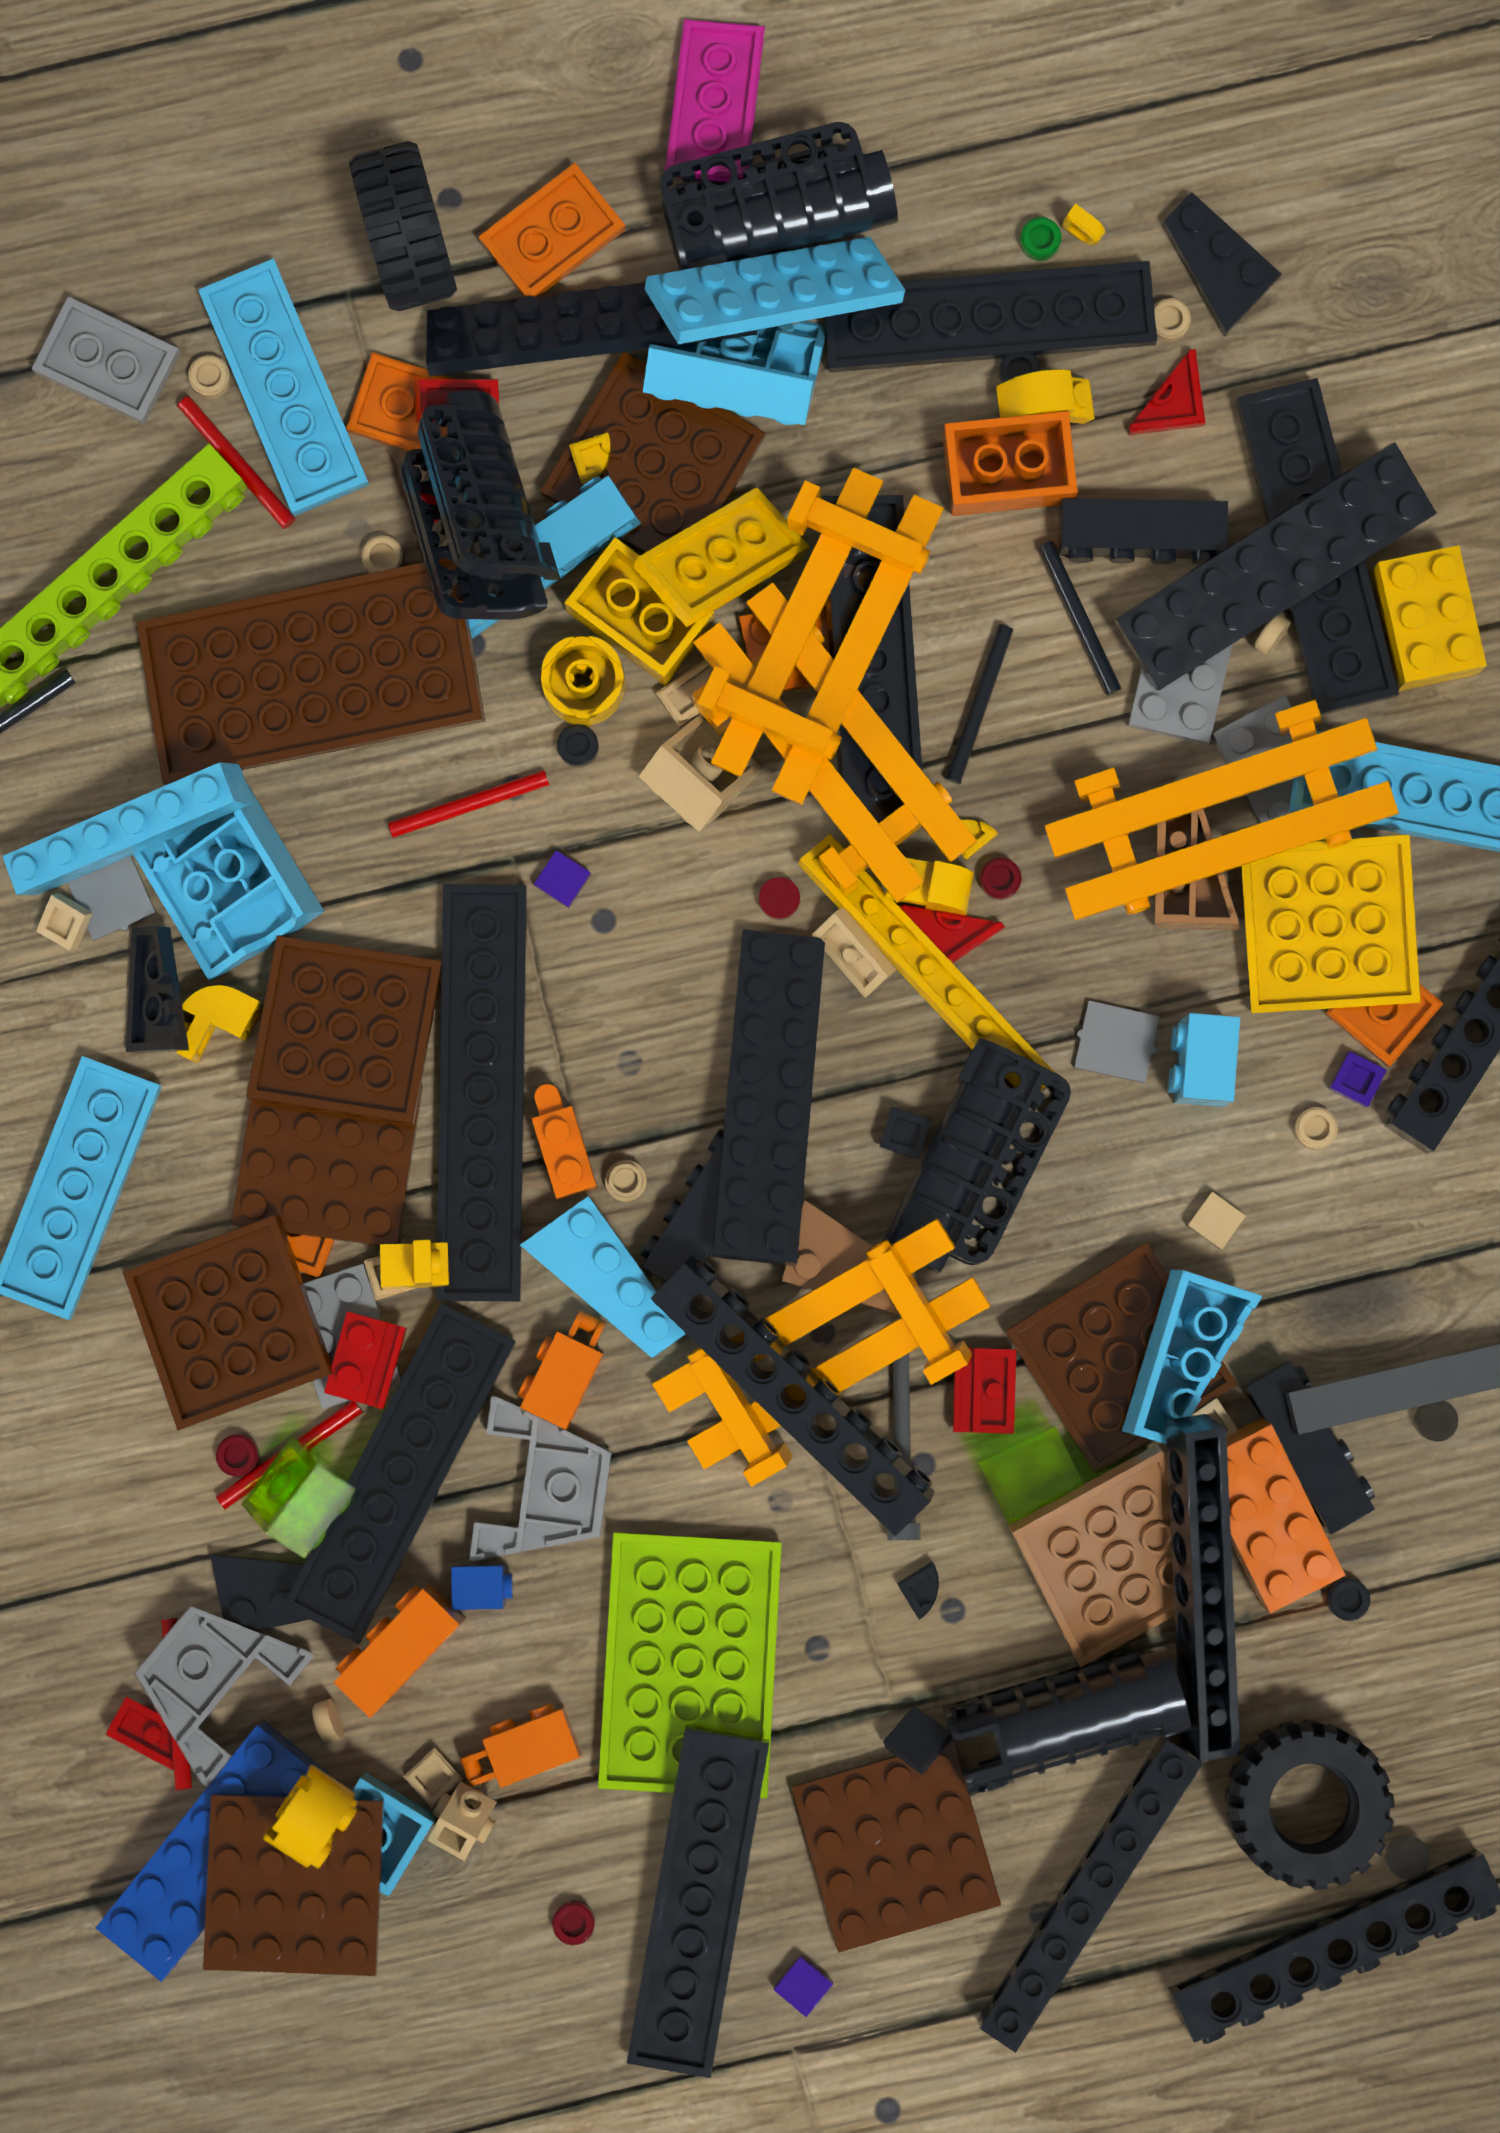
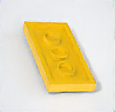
(721, 557)

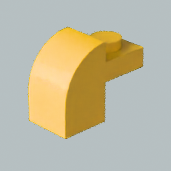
(1046, 393)
(944, 887)
(219, 1008)
(414, 1265)

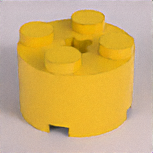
(583, 657)
(311, 1817)

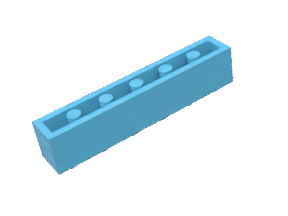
(579, 530)
(128, 829)

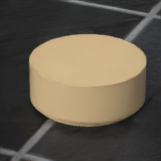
(1171, 319)
(210, 377)
(382, 554)
(1272, 635)
(1315, 1128)
(328, 1721)

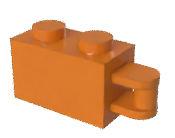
(562, 1145)
(564, 1372)
(524, 1747)

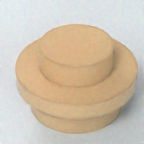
(625, 1181)

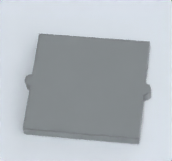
(114, 897)
(1116, 1042)

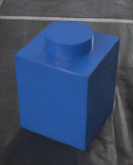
(480, 1586)

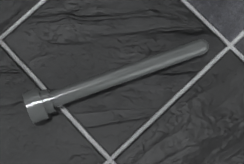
(901, 1427)

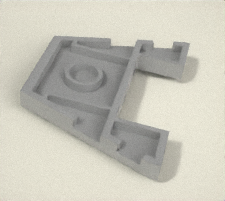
(561, 1486)
(197, 1668)

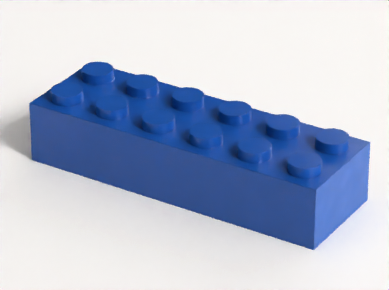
(166, 1901)

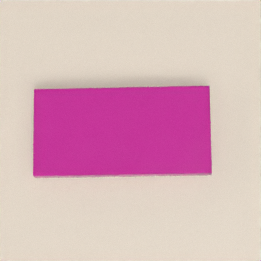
(715, 93)

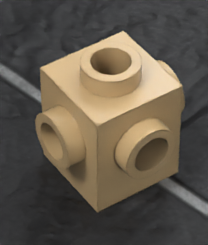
(462, 1820)

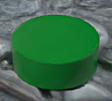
(1040, 239)

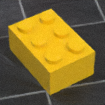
(632, 616)
(1428, 618)

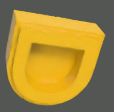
(1083, 226)

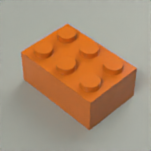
(1009, 463)
(397, 1648)

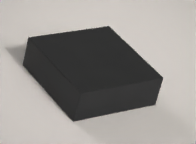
(917, 1740)

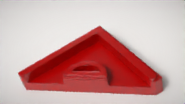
(1176, 403)
(952, 932)

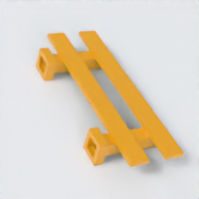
(756, 707)
(1307, 755)
(871, 843)
(920, 1325)

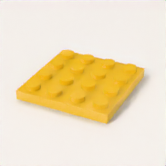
(1332, 926)

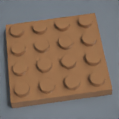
(1105, 1556)

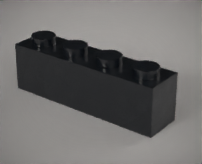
(1142, 529)
(689, 1222)
(1315, 1455)

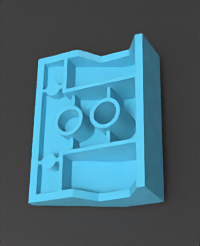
(750, 375)
(230, 888)

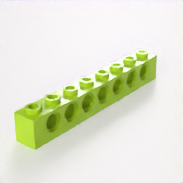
(112, 552)

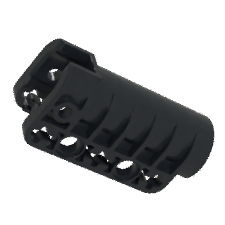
(780, 202)
(477, 510)
(975, 1145)
(1071, 1715)

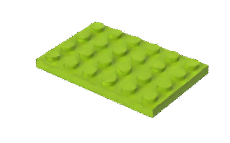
(685, 1648)

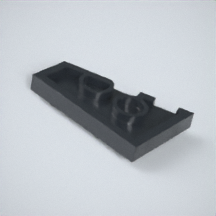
(1220, 260)
(154, 994)
(255, 1591)

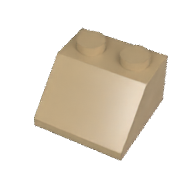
(687, 779)

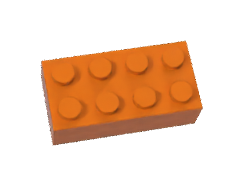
(1274, 1522)

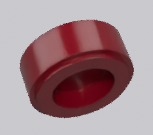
(1000, 878)
(779, 898)
(237, 1455)
(573, 1922)

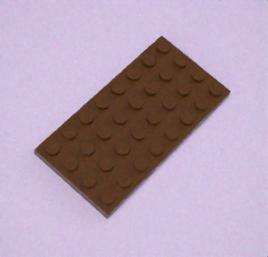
(307, 672)

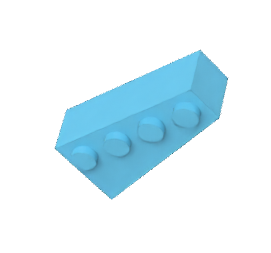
(600, 1269)
(1185, 1350)

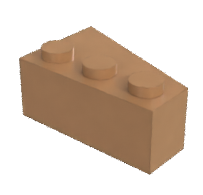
(1199, 904)
(828, 1251)

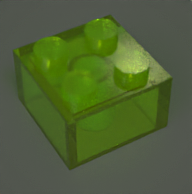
(1030, 1474)
(298, 1497)

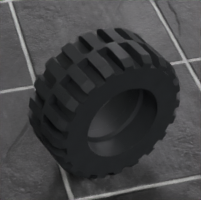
(402, 226)
(1354, 1840)

